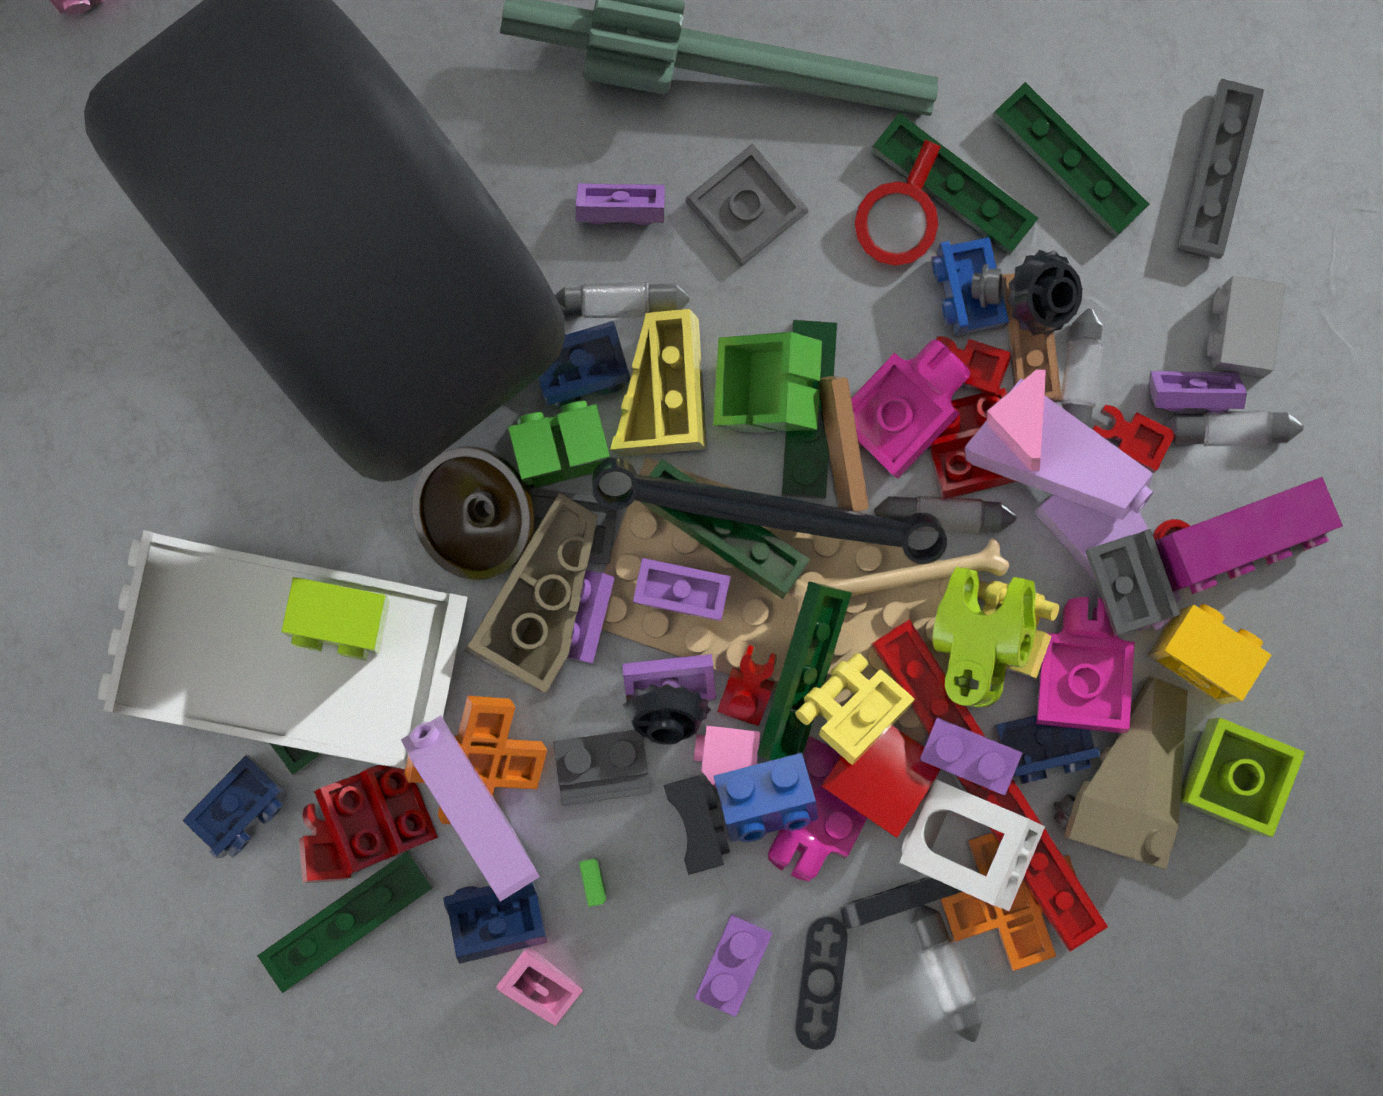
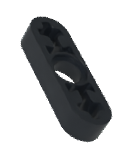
(894, 901)
(805, 1015)

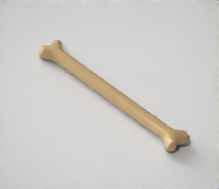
(986, 560)

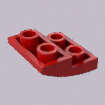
(947, 452)
(884, 781)
(374, 816)

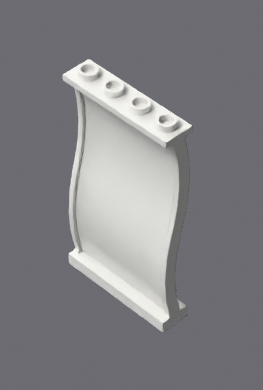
(211, 655)

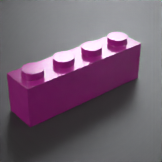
(1248, 534)

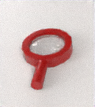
(898, 218)

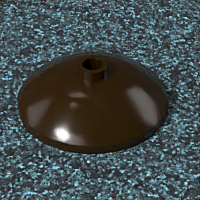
(452, 514)

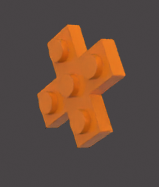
(494, 757)
(1020, 929)

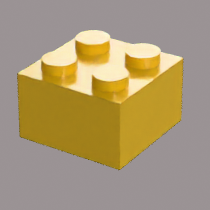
(1210, 653)

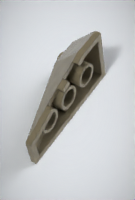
(536, 609)
(1136, 792)

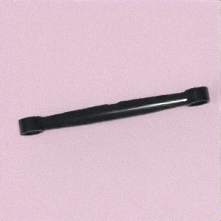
(769, 511)

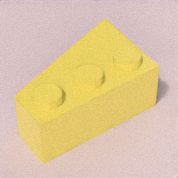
(665, 390)

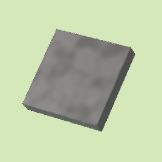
(746, 205)

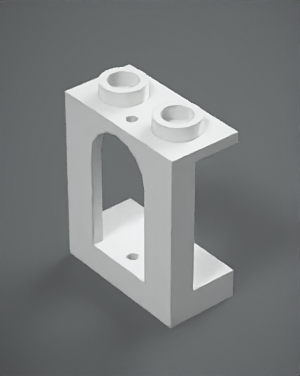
(1009, 863)

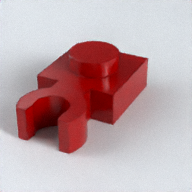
(984, 362)
(1140, 438)
(748, 689)
(318, 852)

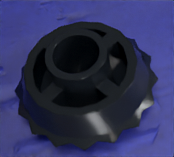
(1045, 293)
(666, 713)

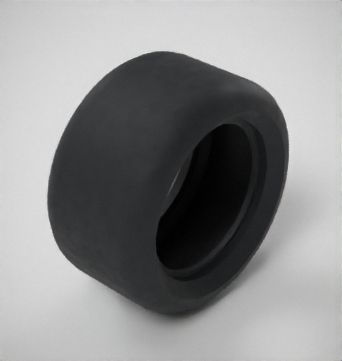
(328, 225)

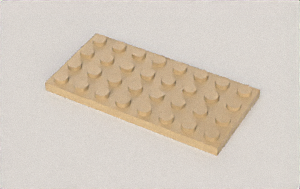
(756, 614)

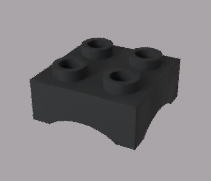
(704, 841)

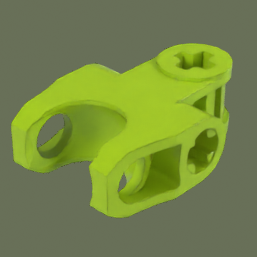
(983, 643)

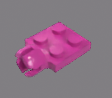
(908, 405)
(1086, 673)
(831, 833)

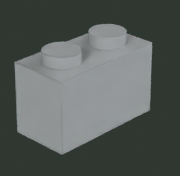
(1246, 326)

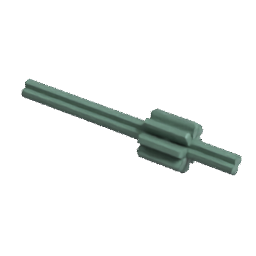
(643, 41)

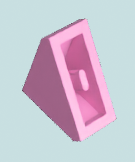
(1019, 419)
(539, 986)

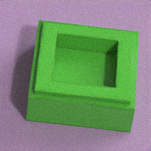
(593, 882)

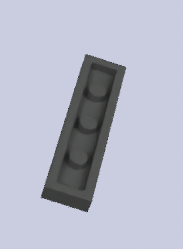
(1220, 168)

